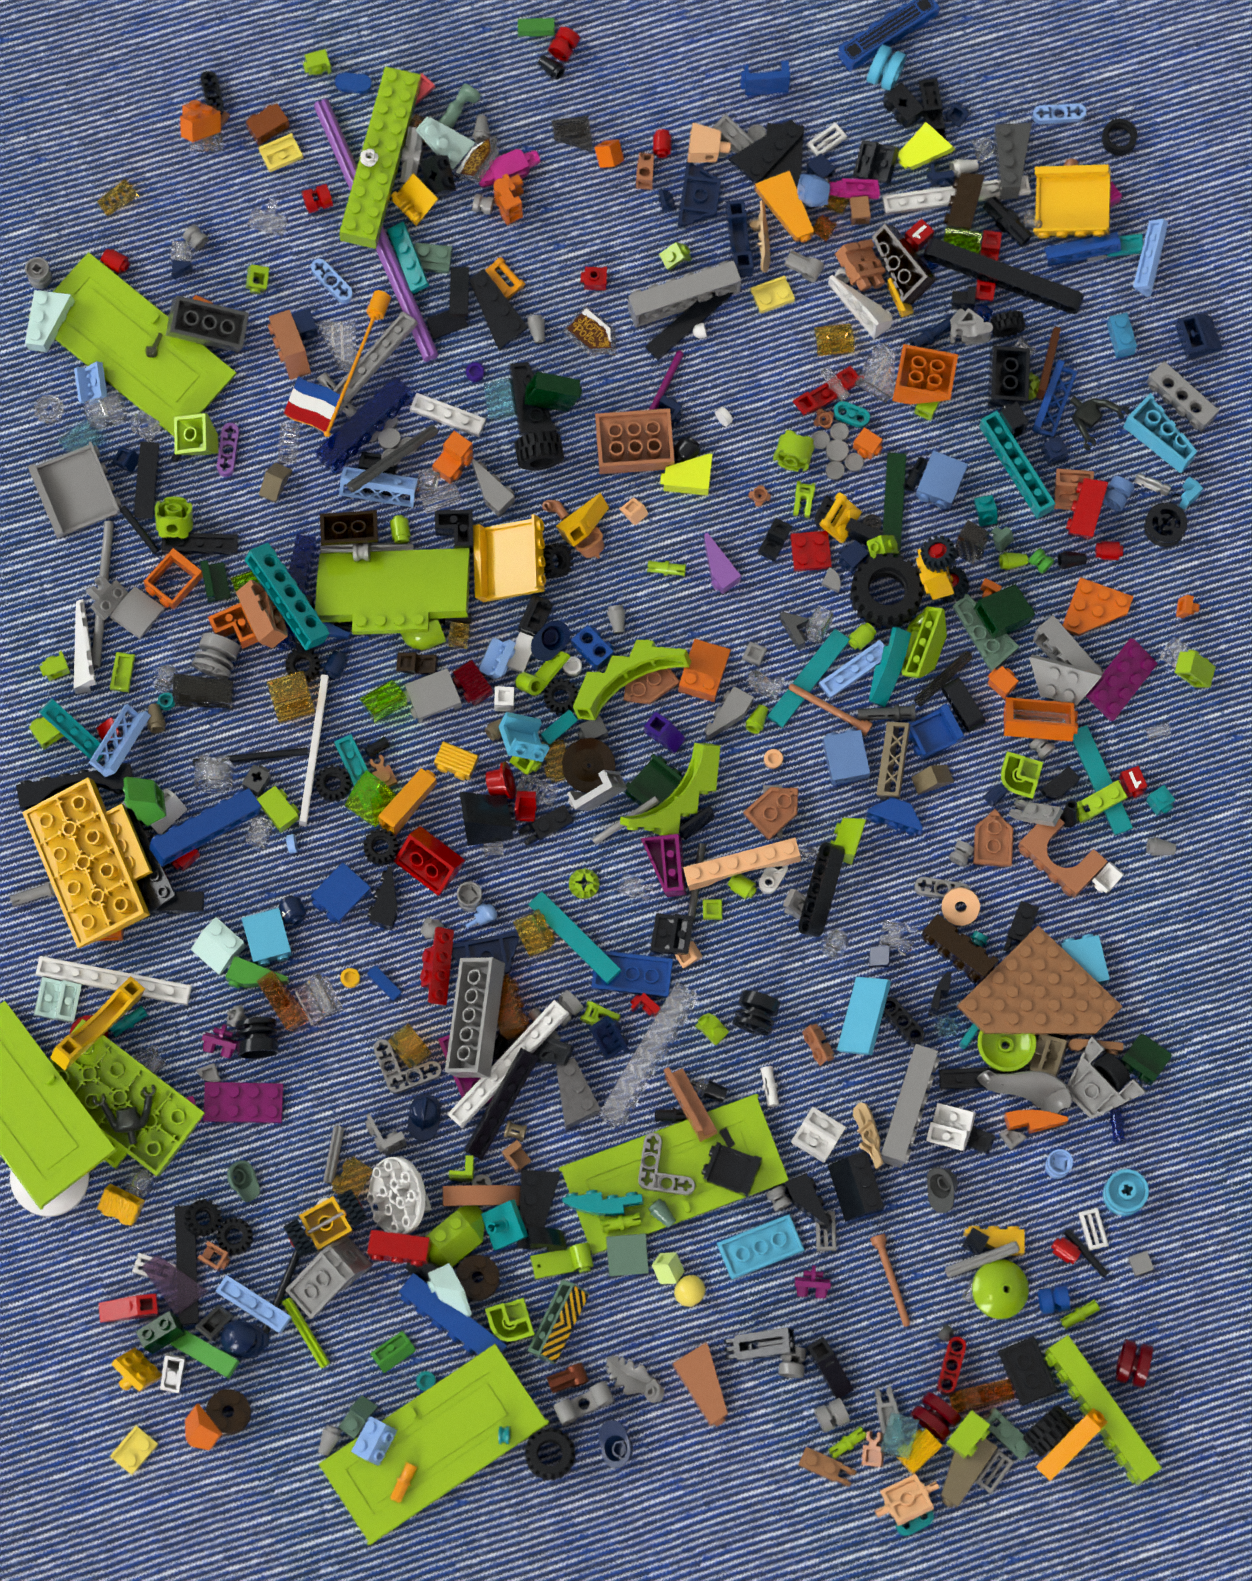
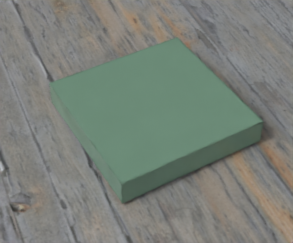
(627, 1254)

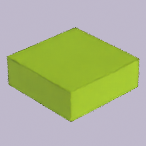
(712, 909)

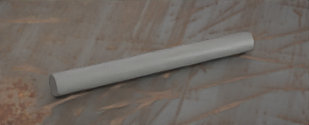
(616, 826)

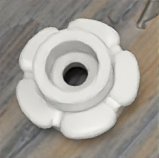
(369, 162)

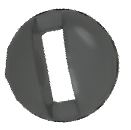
(946, 1333)

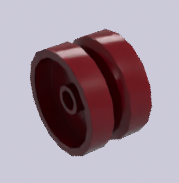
(1134, 1363)
(936, 1416)

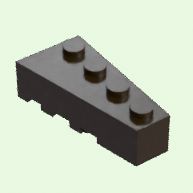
(902, 262)
(959, 949)

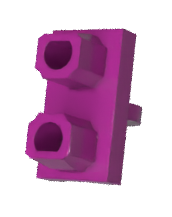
(210, 1041)
(803, 1283)

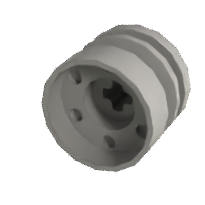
(216, 655)

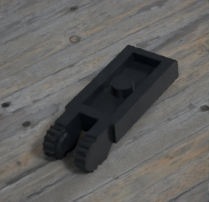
(547, 825)
(1021, 924)

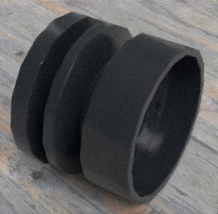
(755, 1013)
(256, 1036)

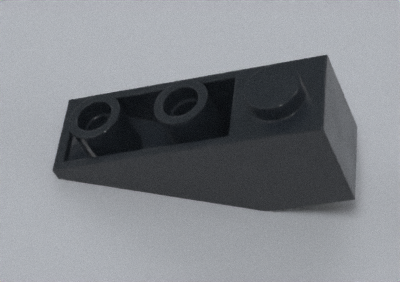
(385, 908)
(806, 1200)
(829, 1368)

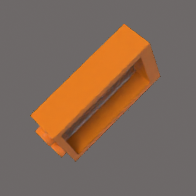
(1040, 719)

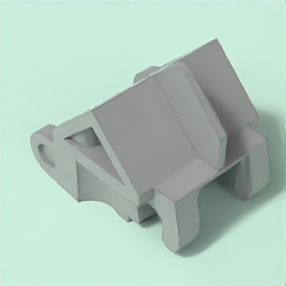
(970, 328)

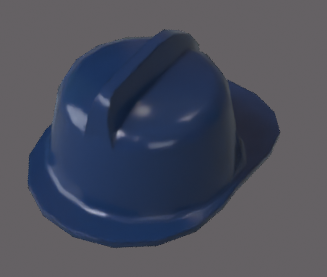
(550, 640)
(424, 1117)
(615, 1444)

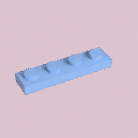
(852, 670)
(253, 1304)

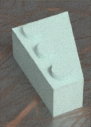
(46, 317)

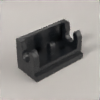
(535, 615)

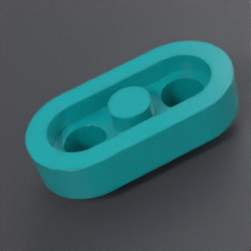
(852, 413)
(915, 1524)

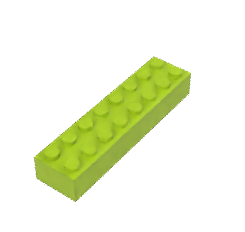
(1091, 1394)

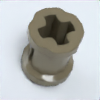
(522, 1129)

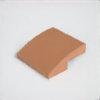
(1066, 485)

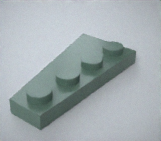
(992, 650)

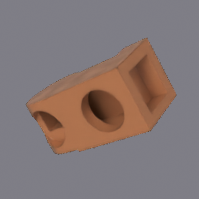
(644, 175)

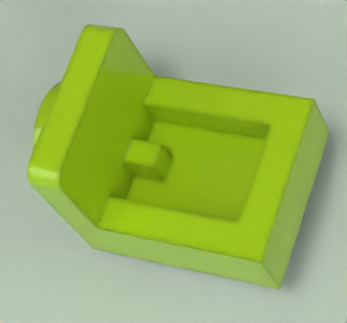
(675, 255)
(882, 544)
(711, 1028)

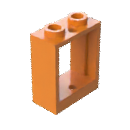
(183, 563)

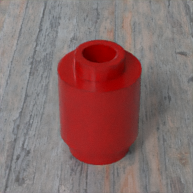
(662, 143)
(115, 261)
(1108, 550)
(1065, 1250)

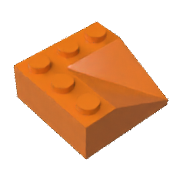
(924, 375)

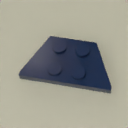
(699, 195)
(499, 947)

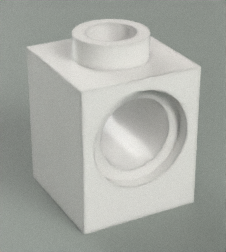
(504, 699)

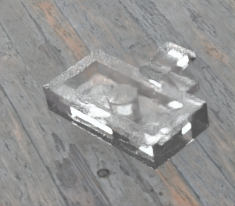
(268, 220)

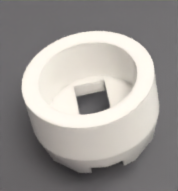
(838, 275)
(699, 331)

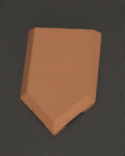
(650, 686)
(773, 810)
(993, 841)

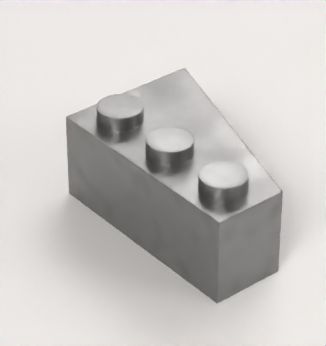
(575, 1095)

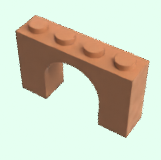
(1071, 879)

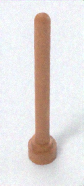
(861, 725)
(880, 1242)

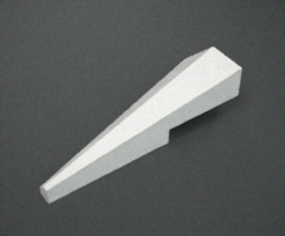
(83, 664)

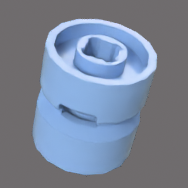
(1058, 1164)

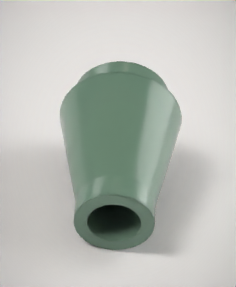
(662, 1213)

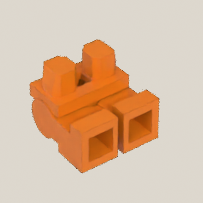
(507, 197)

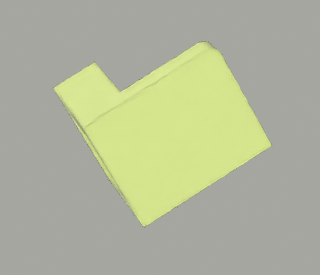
(668, 1268)

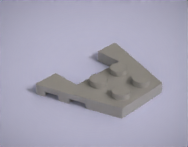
(1092, 1090)

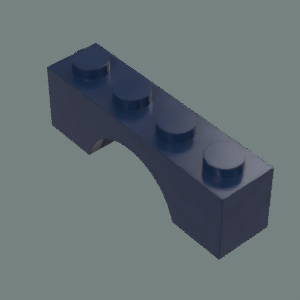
(738, 237)

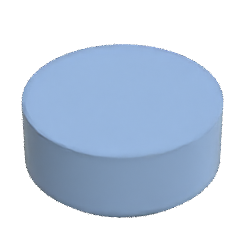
(291, 843)

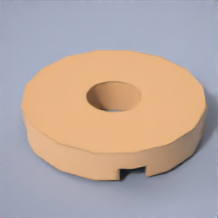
(960, 917)

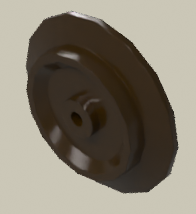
(585, 752)

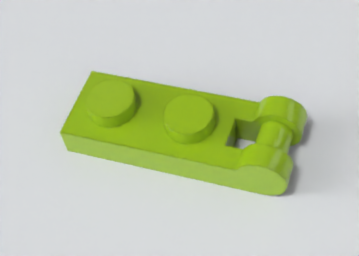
(1101, 801)

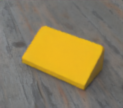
(903, 308)

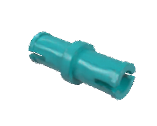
(128, 1021)

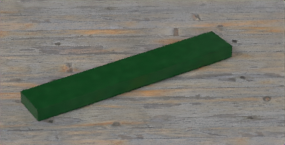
(894, 496)

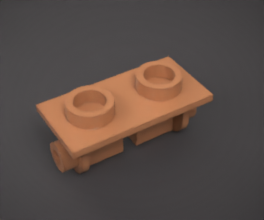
(821, 1052)

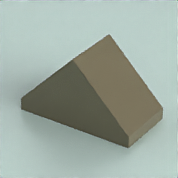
(274, 481)
(932, 778)

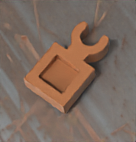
(383, 773)
(872, 1453)

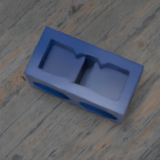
(588, 650)

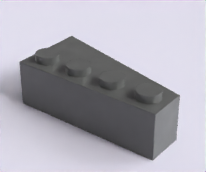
(1010, 154)

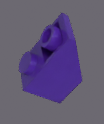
(664, 732)

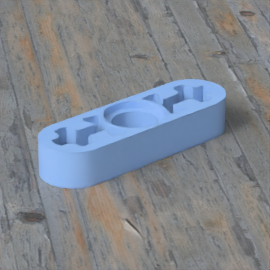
(1055, 120)
(331, 273)

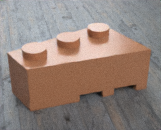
(289, 343)
(262, 614)

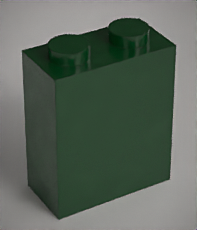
(552, 391)
(1004, 611)

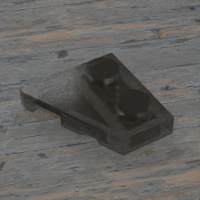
(573, 132)

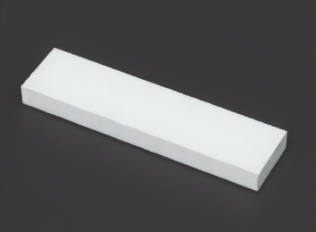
(447, 414)

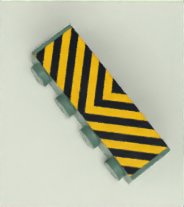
(558, 1322)

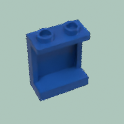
(765, 82)
(935, 733)
(340, 893)

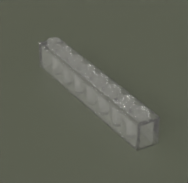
(648, 1055)

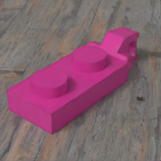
(855, 188)

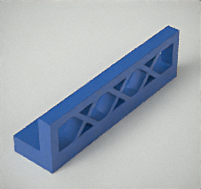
(1082, 249)
(1048, 397)

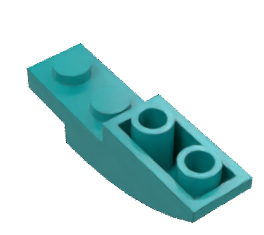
(593, 1203)

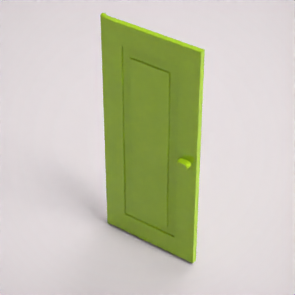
(115, 326)
(43, 1125)
(682, 1154)
(445, 1434)

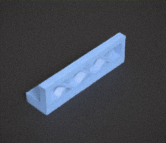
(1150, 256)
(392, 483)
(125, 742)

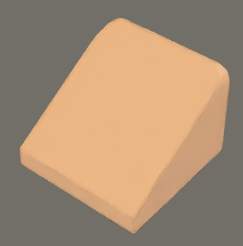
(634, 511)
(693, 956)

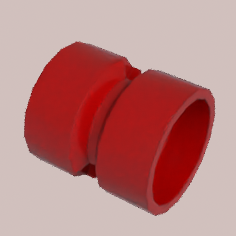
(564, 42)
(323, 195)

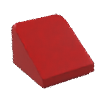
(104, 727)

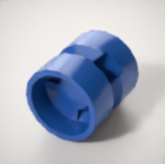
(1054, 1300)

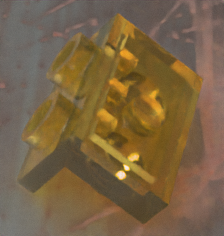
(834, 339)
(554, 761)
(534, 932)
(353, 1177)

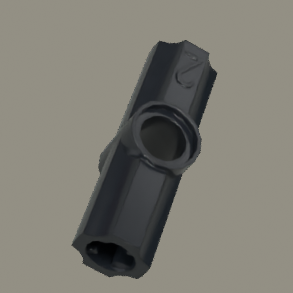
(1007, 221)

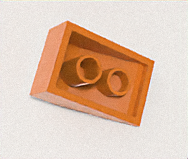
(705, 671)

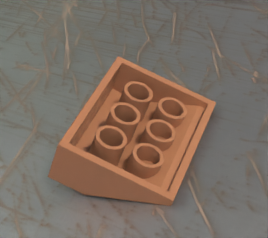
(634, 441)

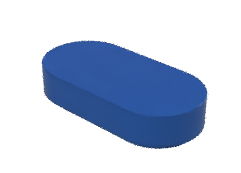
(353, 83)

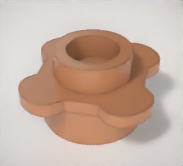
(828, 418)
(760, 490)

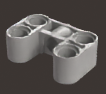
(569, 1410)

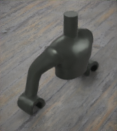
(1089, 415)
(128, 1119)

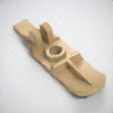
(761, 225)
(868, 1132)

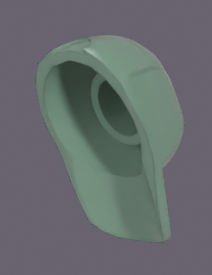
(245, 1180)

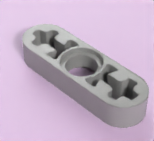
(928, 882)

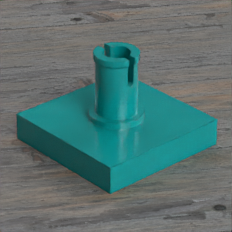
(504, 1225)

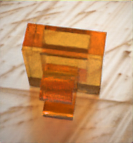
(824, 227)

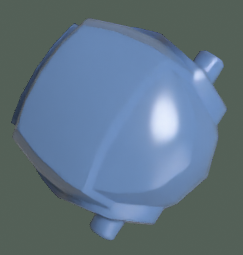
(813, 190)

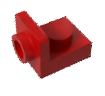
(649, 1005)

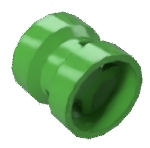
(1041, 560)

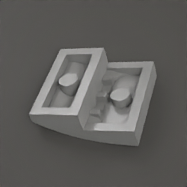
(137, 612)

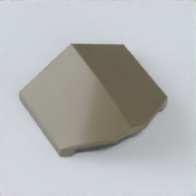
(1048, 1054)

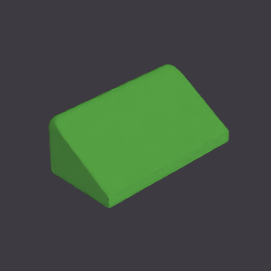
(536, 27)
(393, 1352)

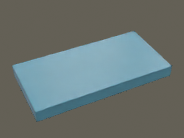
(864, 1015)
(760, 1247)

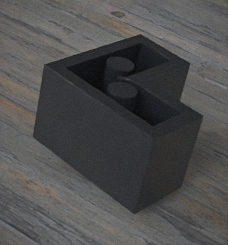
(458, 524)

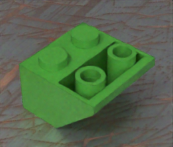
(144, 799)

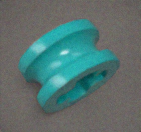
(504, 1435)

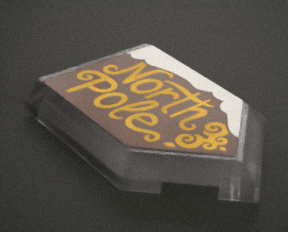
(478, 160)
(591, 333)

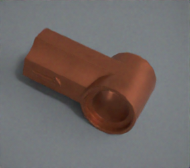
(571, 1377)

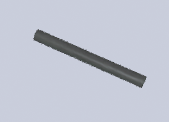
(694, 893)

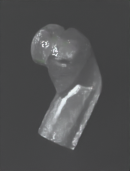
(1029, 219)

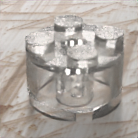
(213, 774)

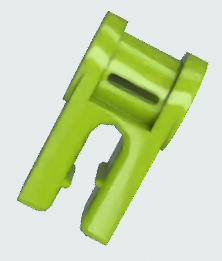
(806, 492)
(597, 1011)

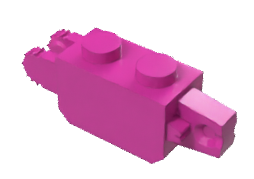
(511, 164)

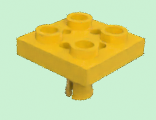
(135, 1370)

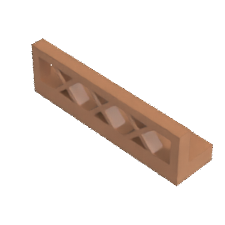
(690, 1103)

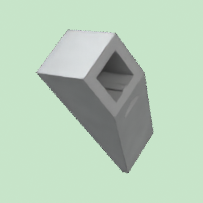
(494, 493)
(733, 710)

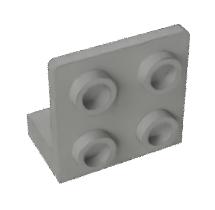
(393, 1142)

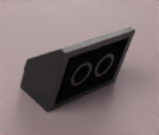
(1008, 376)
(856, 1186)

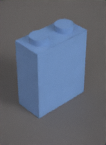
(941, 480)
(846, 756)

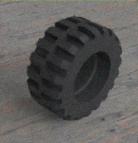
(892, 568)

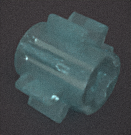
(951, 1022)

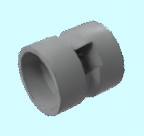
(38, 273)
(469, 896)
(570, 1004)
(793, 1369)
(831, 1415)

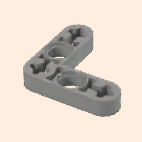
(397, 1075)
(658, 1177)

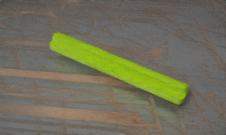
(305, 1332)

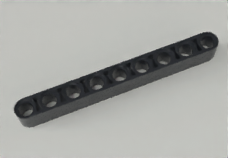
(1003, 275)

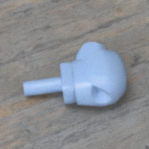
(484, 915)

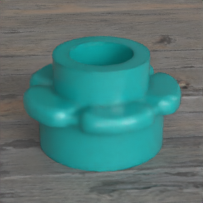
(161, 701)
(979, 939)

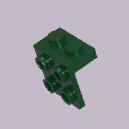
(1145, 1059)

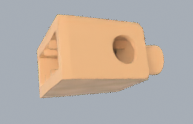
(705, 144)

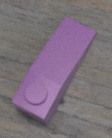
(722, 572)

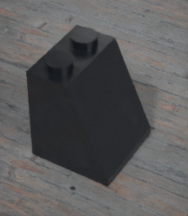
(486, 818)

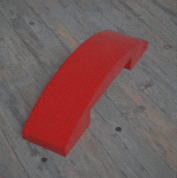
(989, 248)
(823, 396)

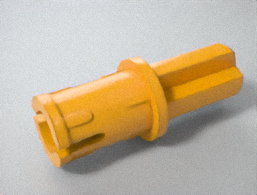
(403, 1482)

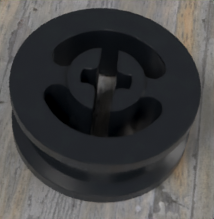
(1174, 534)

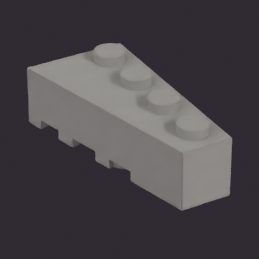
(1061, 646)

